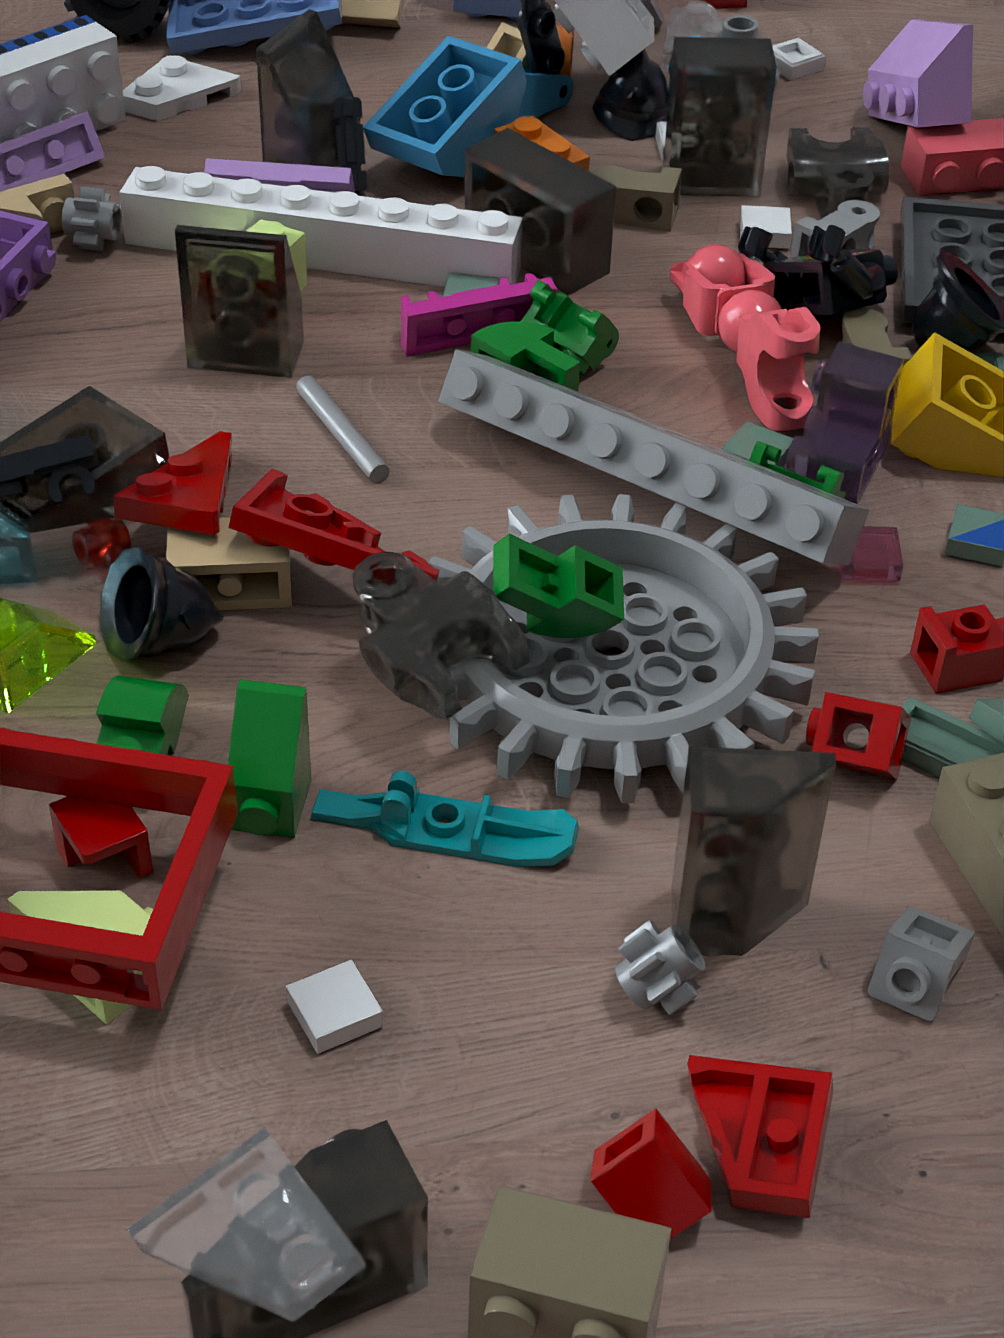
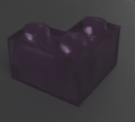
(851, 417)

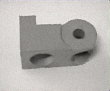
(853, 216)

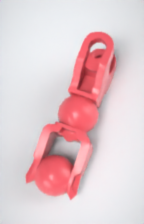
(737, 302)

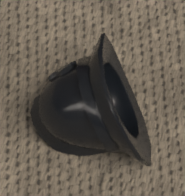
(634, 99)
(959, 307)
(153, 606)

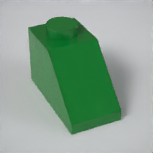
(270, 757)

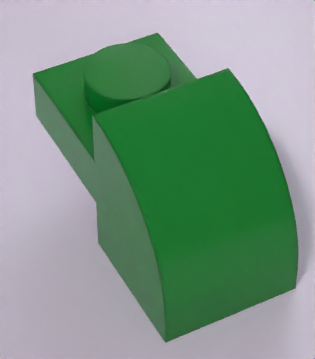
(528, 348)
(560, 594)
(141, 714)

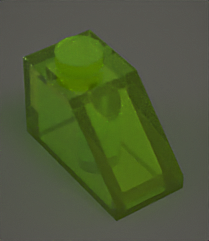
(35, 649)

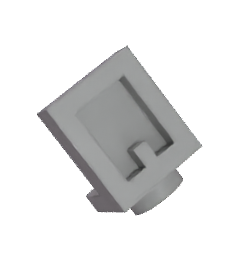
(918, 962)

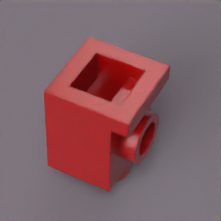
(959, 647)
(841, 714)

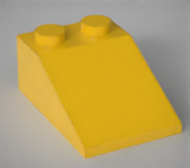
(951, 410)

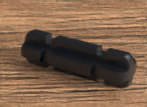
(350, 139)

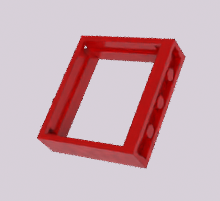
(99, 960)

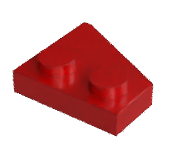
(764, 1130)

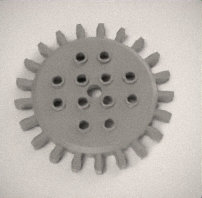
(684, 623)

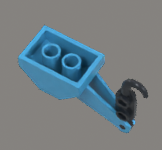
(469, 92)

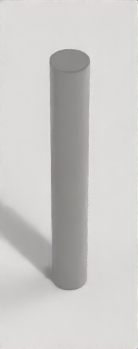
(343, 429)

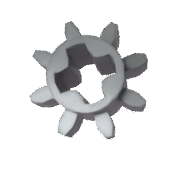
(91, 218)
(660, 967)

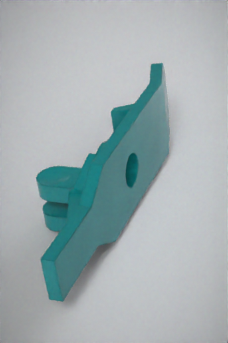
(477, 831)

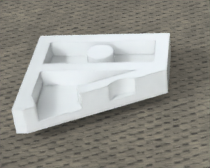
(176, 87)

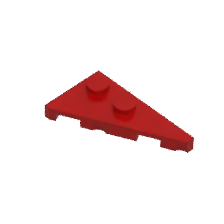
(184, 491)
(308, 526)

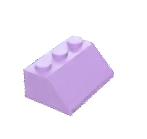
(923, 76)

